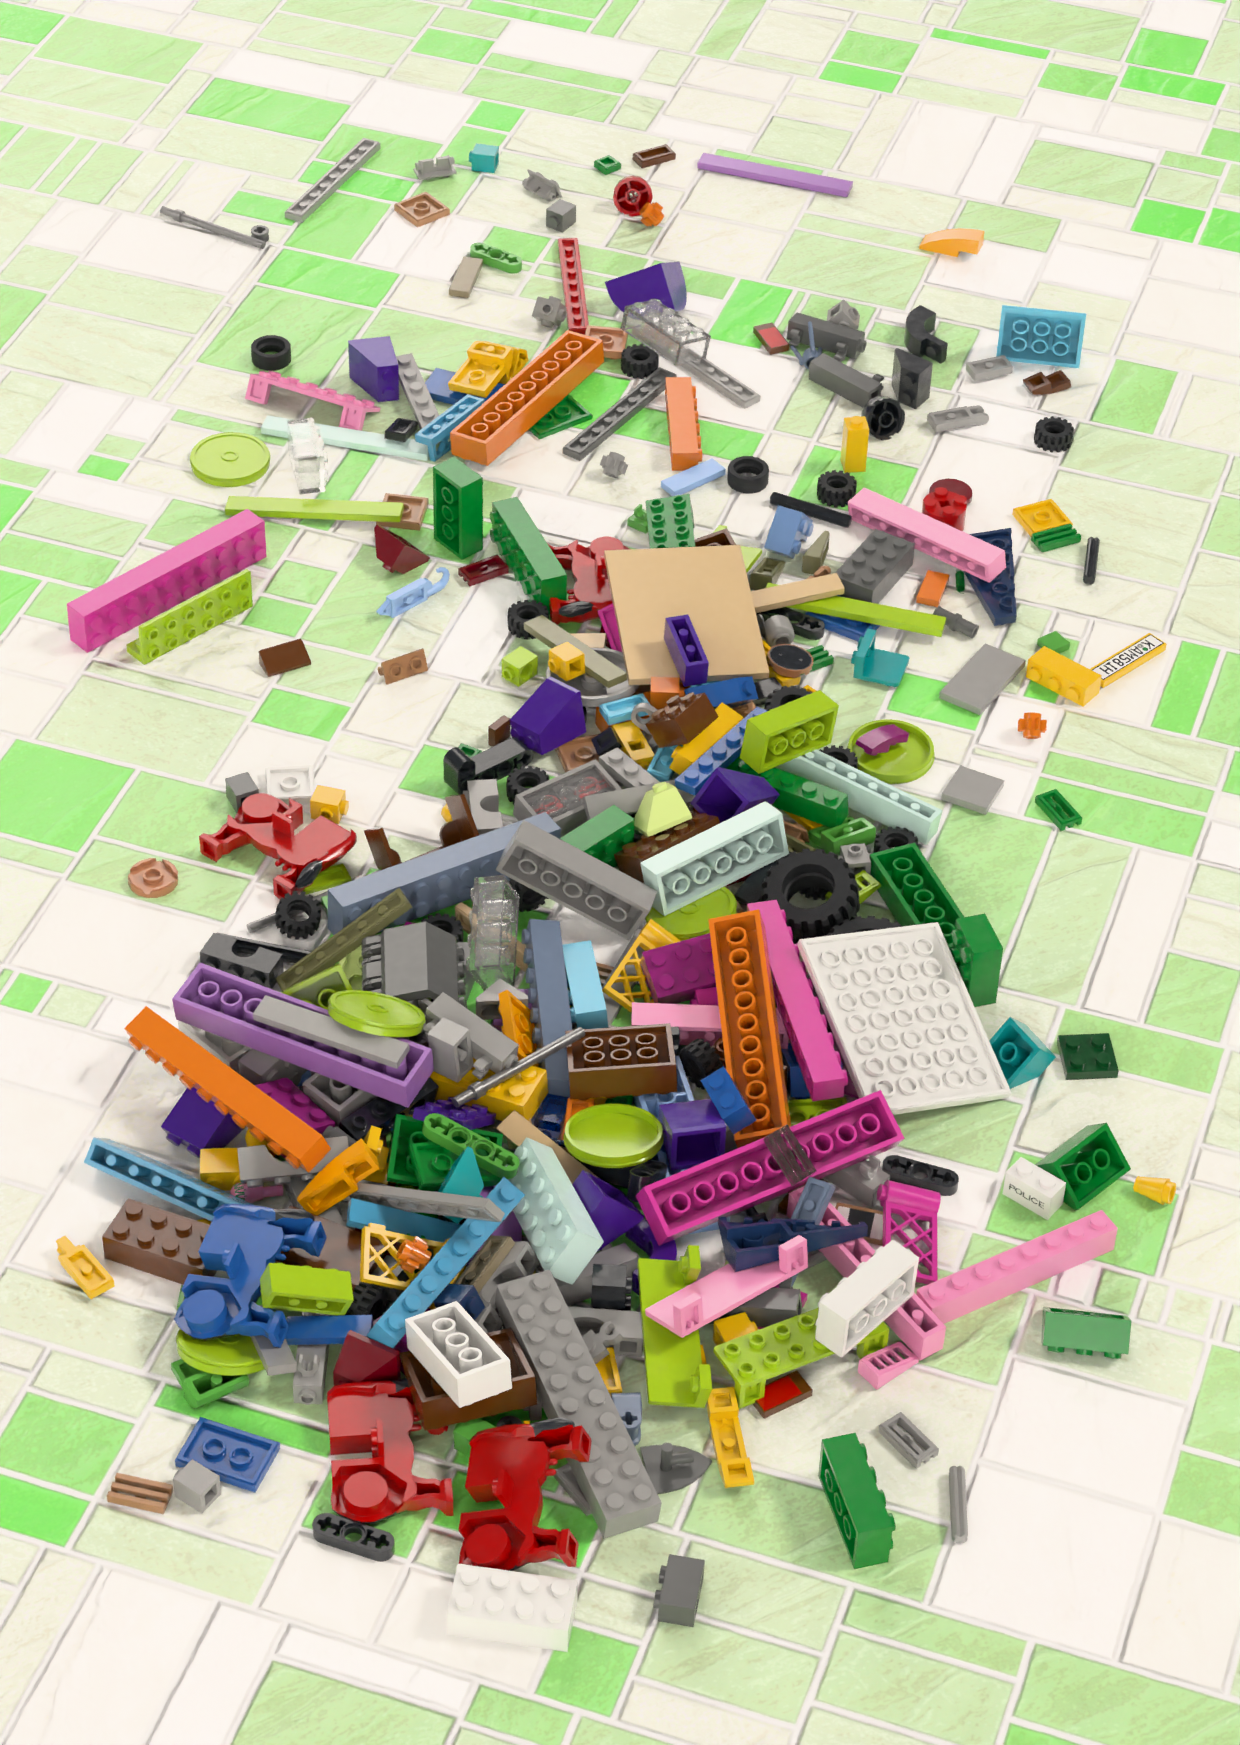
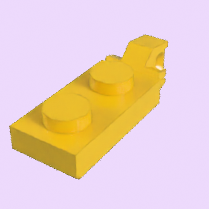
(83, 1268)

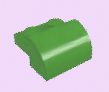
(849, 832)
(205, 1387)

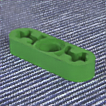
(496, 257)

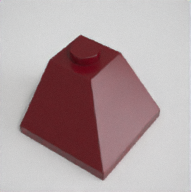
(397, 552)
(365, 1360)

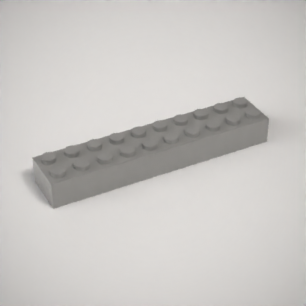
(573, 1389)

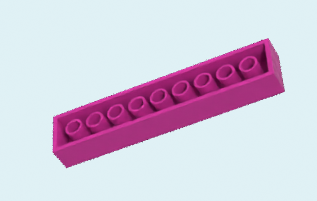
(166, 580)
(753, 1176)

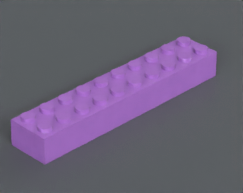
(226, 1008)

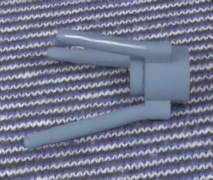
(810, 353)

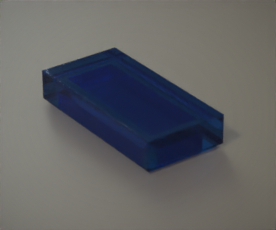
(551, 1113)

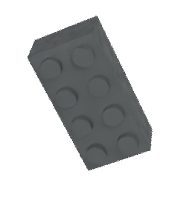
(876, 567)

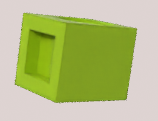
(519, 666)

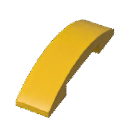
(728, 1439)

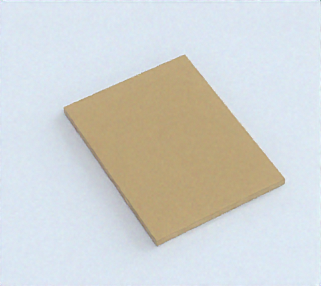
(679, 581)

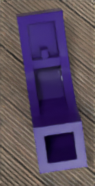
(644, 1238)

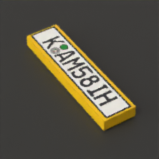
(1129, 659)

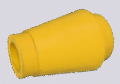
(1156, 1189)

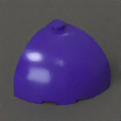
(658, 282)

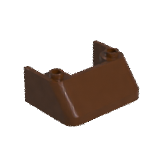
(453, 832)

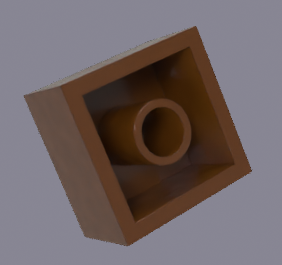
(681, 720)

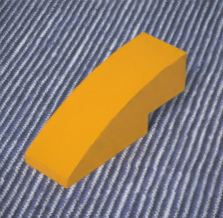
(953, 241)
(339, 1178)

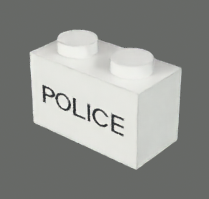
(1034, 1188)

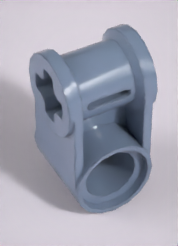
(630, 1410)

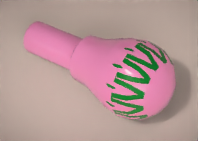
(255, 1194)

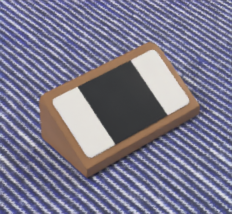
(871, 1217)

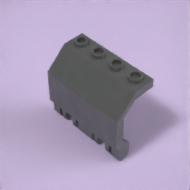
(414, 963)

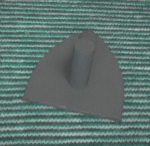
(673, 1466)

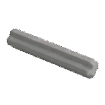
(958, 1504)

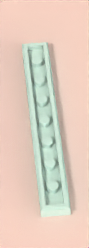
(353, 439)

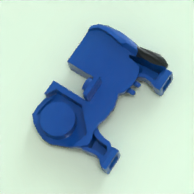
(243, 1244)

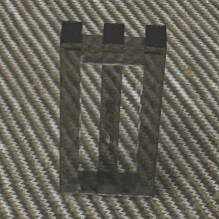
(781, 1160)

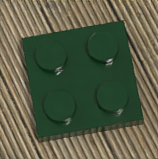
(1087, 1056)

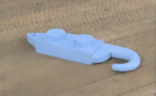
(412, 595)

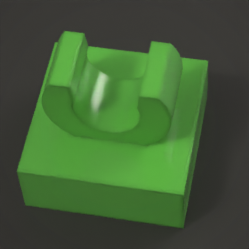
(638, 519)

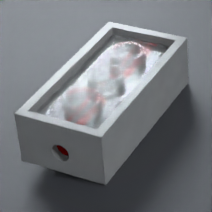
(564, 796)

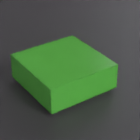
(1054, 642)

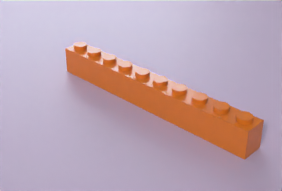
(227, 1089)

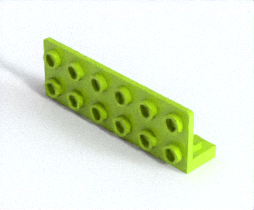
(192, 618)
(779, 1350)
(671, 1362)

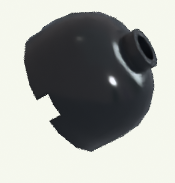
(883, 417)

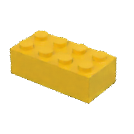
(519, 1093)

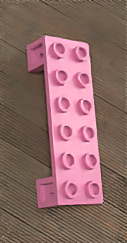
(353, 410)
(726, 1290)

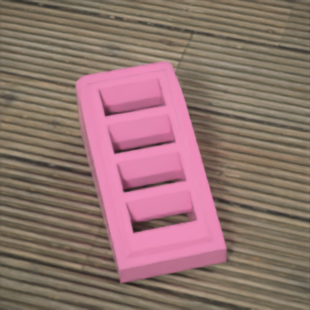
(877, 1377)

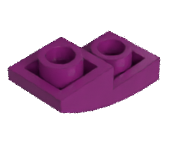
(881, 738)

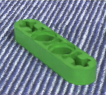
(472, 1140)

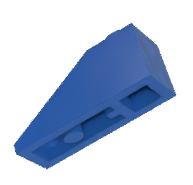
(730, 692)

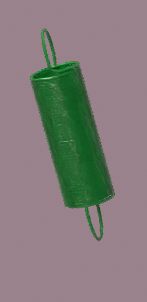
(960, 581)

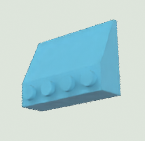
(1041, 336)

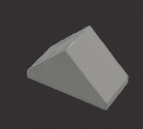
(488, 1001)

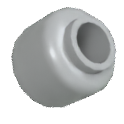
(779, 630)

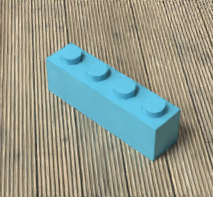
(584, 986)

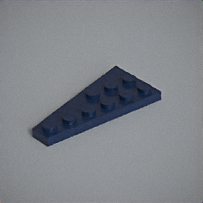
(999, 594)

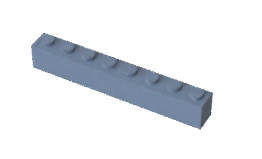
(548, 997)

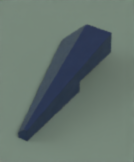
(757, 1244)

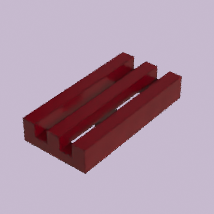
(483, 570)

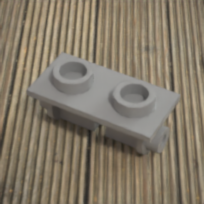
(427, 169)
(548, 188)

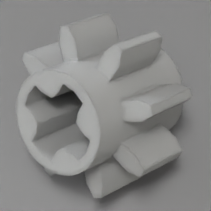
(613, 464)

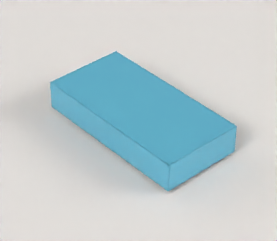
(621, 709)

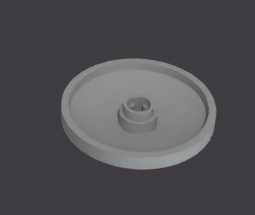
(592, 691)

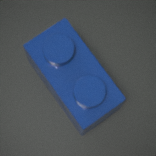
(728, 1100)

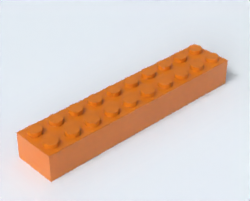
(526, 398)
(749, 1021)

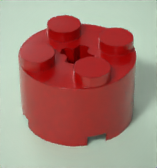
(946, 507)

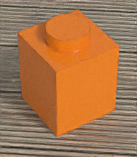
(663, 689)

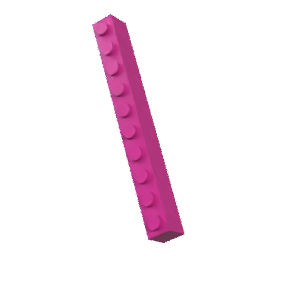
(800, 1009)

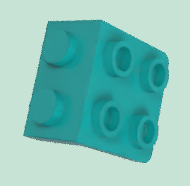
(877, 664)

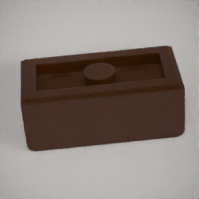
(284, 657)

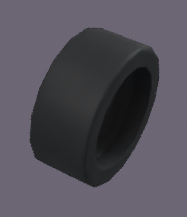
(271, 343)
(745, 484)

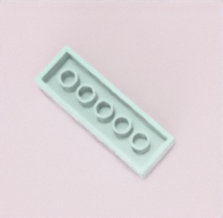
(715, 857)
(553, 1213)

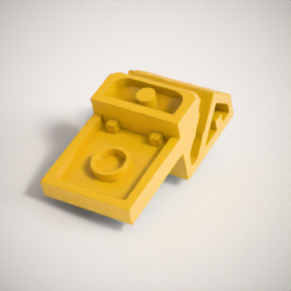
(486, 367)

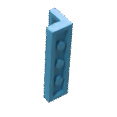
(440, 428)

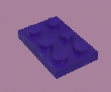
(465, 1115)

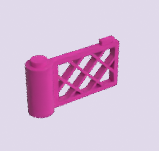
(912, 1204)

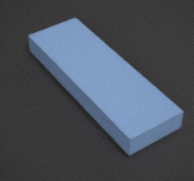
(693, 477)

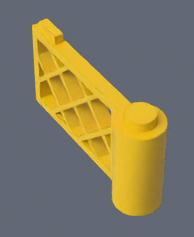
(649, 938)
(384, 1236)

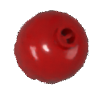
(632, 203)

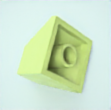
(661, 810)

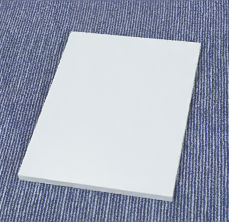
(904, 1018)

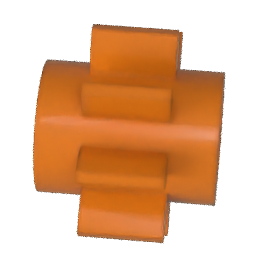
(651, 214)
(1032, 725)
(413, 1254)

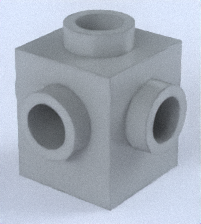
(549, 311)
(844, 315)
(856, 857)

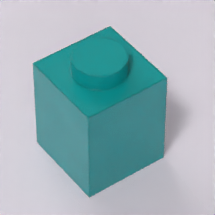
(484, 158)

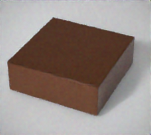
(499, 731)

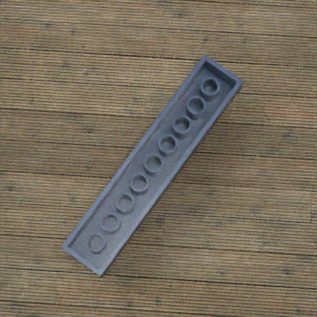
(429, 880)

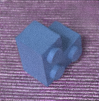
(787, 531)

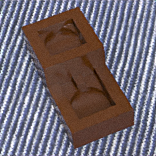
(1041, 384)

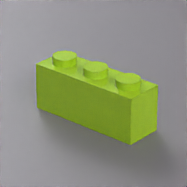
(306, 1289)

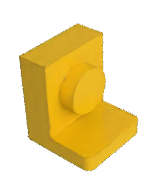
(376, 1146)

